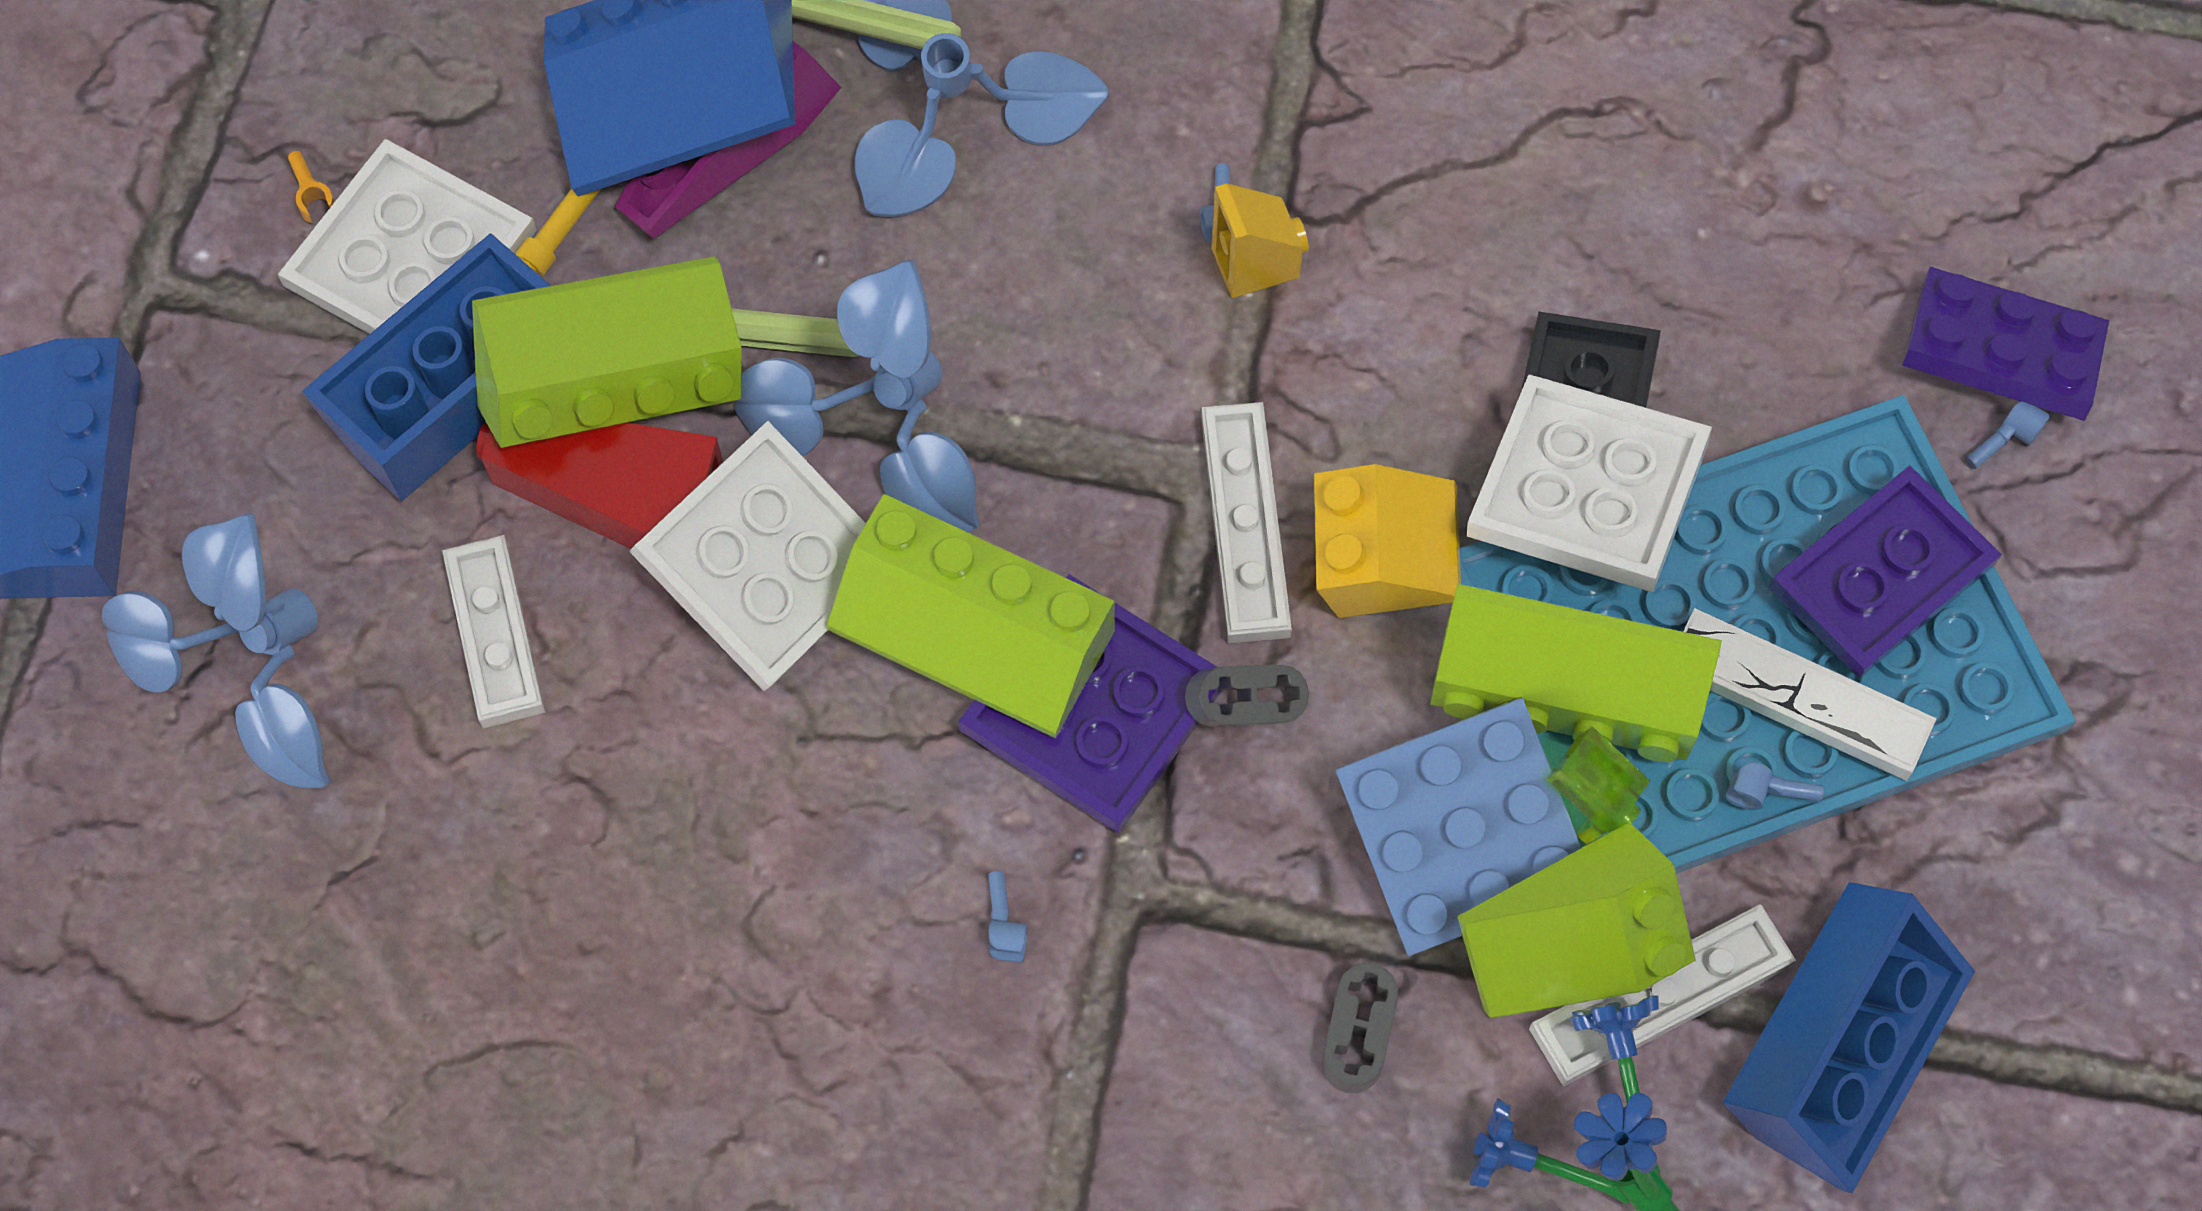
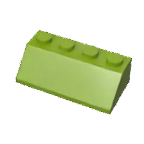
(605, 351)
(971, 615)
(1576, 671)

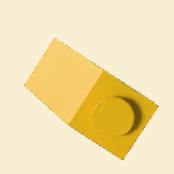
(1255, 239)

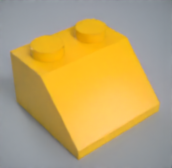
(1385, 539)

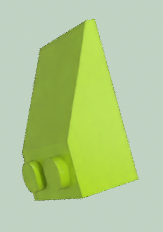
(1580, 929)

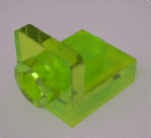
(1599, 784)

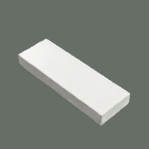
(493, 632)

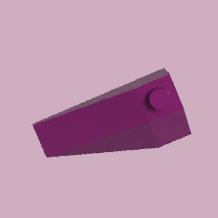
(671, 193)

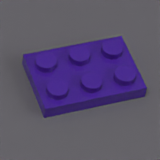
(2007, 343)
(1884, 571)

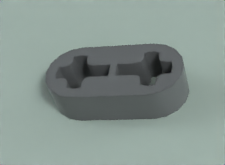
(1246, 682)
(1375, 1030)

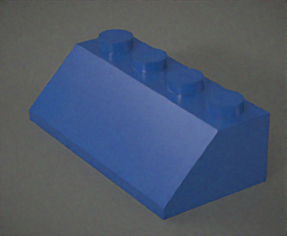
(410, 386)
(1850, 1034)

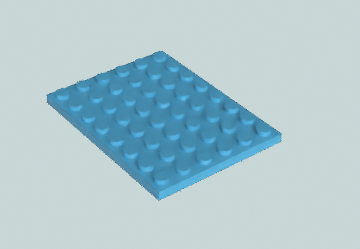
(1740, 529)

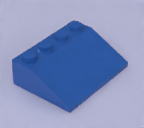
(665, 81)
(65, 466)

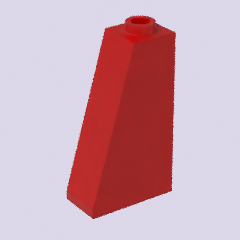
(607, 477)

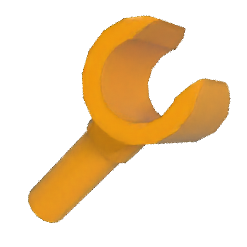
(309, 188)

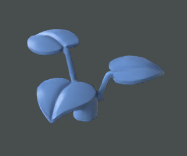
(909, 169)
(889, 321)
(228, 574)

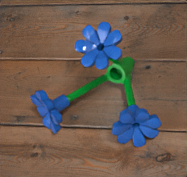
(1617, 1139)

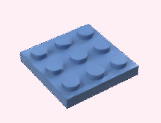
(1457, 819)

